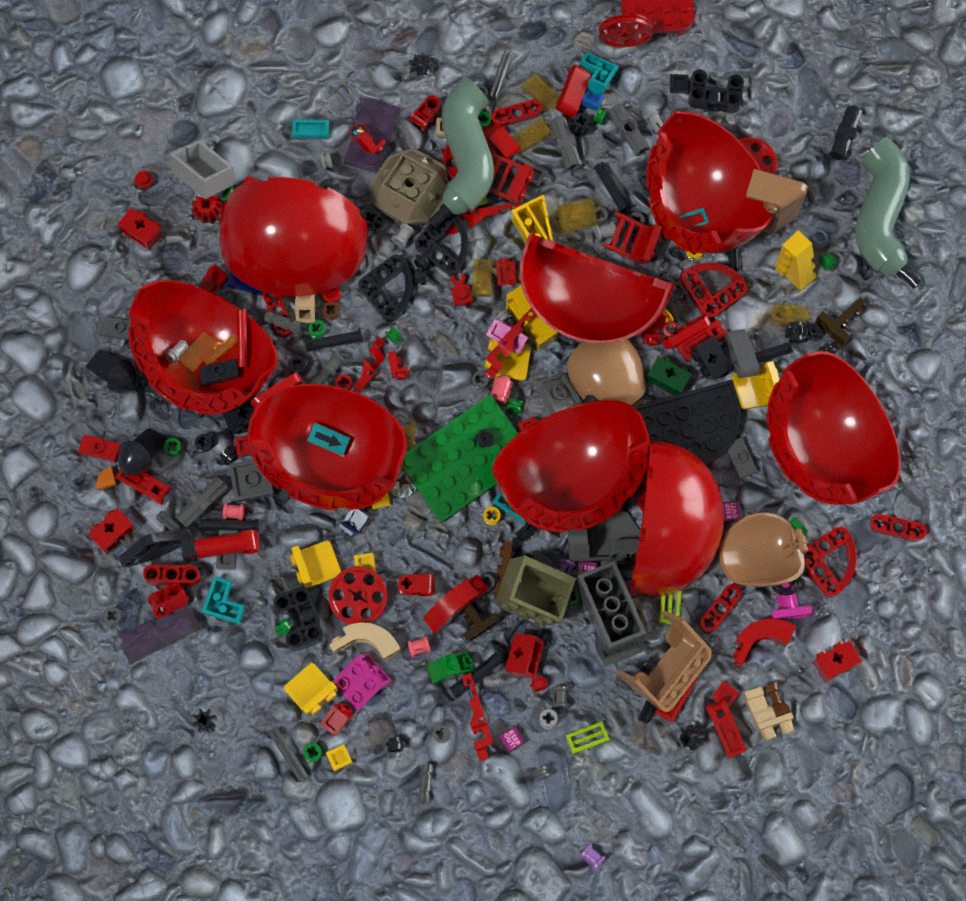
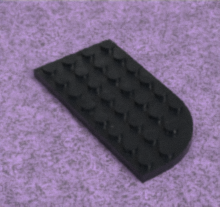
(697, 420)

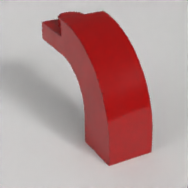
(453, 602)
(765, 629)

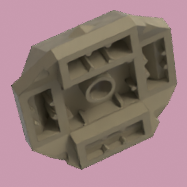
(409, 204)

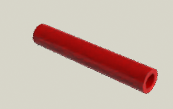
(242, 337)

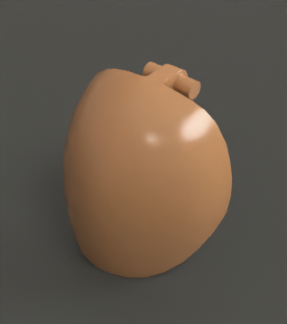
(607, 372)
(763, 551)

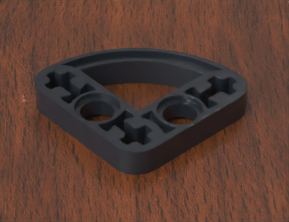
(432, 247)
(377, 283)
(152, 547)

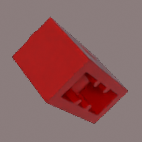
(147, 234)
(105, 539)
(524, 656)
(848, 659)

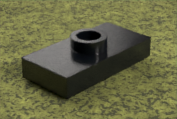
(219, 372)

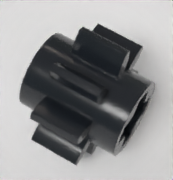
(416, 67)
(576, 124)
(371, 215)
(796, 332)
(209, 722)
(691, 737)

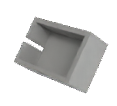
(204, 170)

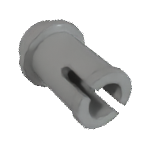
(653, 117)
(173, 354)

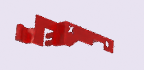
(486, 211)
(505, 349)
(367, 366)
(475, 725)

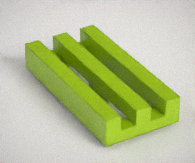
(662, 606)
(571, 743)

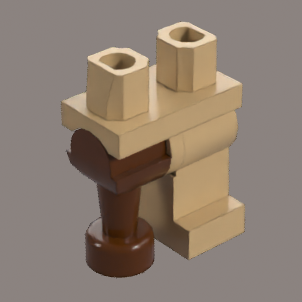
(766, 716)

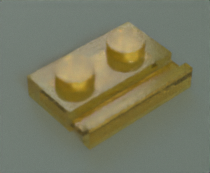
(577, 215)

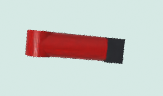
(245, 542)

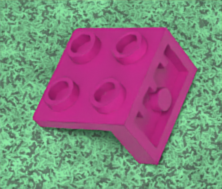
(361, 680)

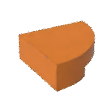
(106, 479)

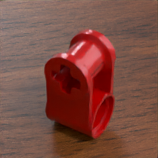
(425, 116)
(418, 585)
(169, 599)

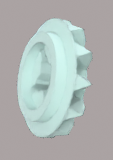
(406, 490)

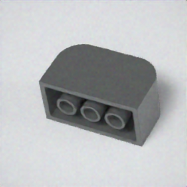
(610, 607)

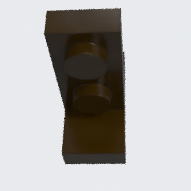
(836, 328)
(480, 626)

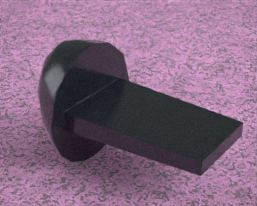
(119, 374)
(136, 455)

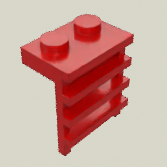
(520, 182)
(643, 244)

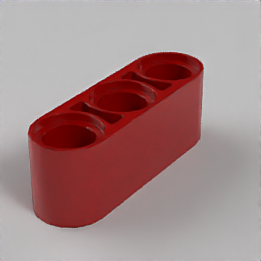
(573, 91)
(164, 570)

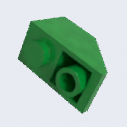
(450, 667)

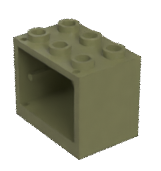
(535, 591)

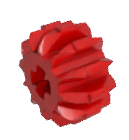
(206, 214)

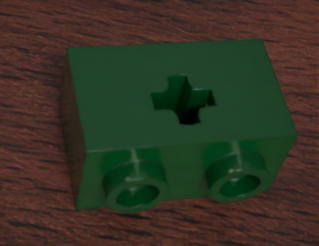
(661, 369)

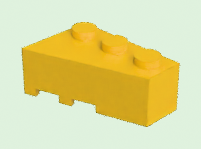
(533, 219)
(795, 261)
(537, 330)

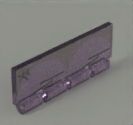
(157, 637)

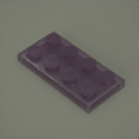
(381, 122)

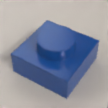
(592, 100)

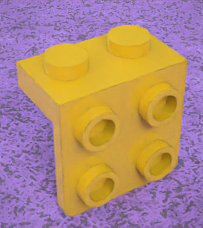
(515, 366)
(756, 390)
(315, 564)
(311, 690)

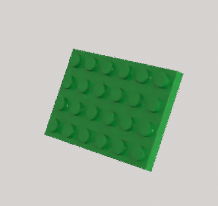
(451, 466)

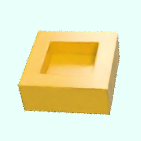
(365, 560)
(339, 758)

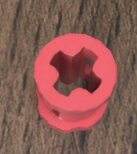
(233, 511)
(419, 646)

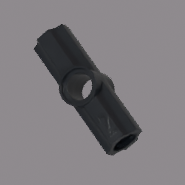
(845, 132)

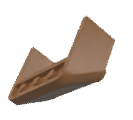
(780, 197)
(675, 669)

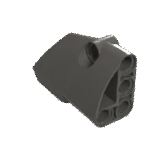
(610, 540)

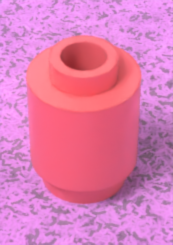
(501, 389)

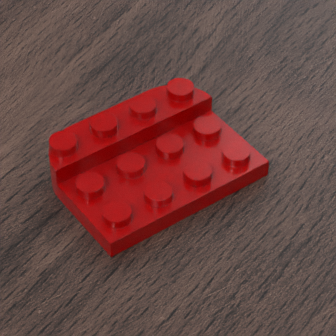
(665, 15)

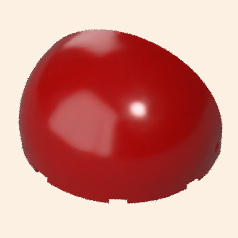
(706, 168)
(291, 236)
(589, 295)
(181, 311)
(831, 431)
(574, 465)
(315, 474)
(678, 523)

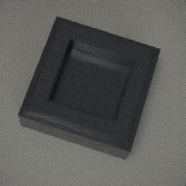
(679, 83)

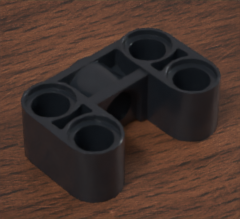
(715, 98)
(307, 617)

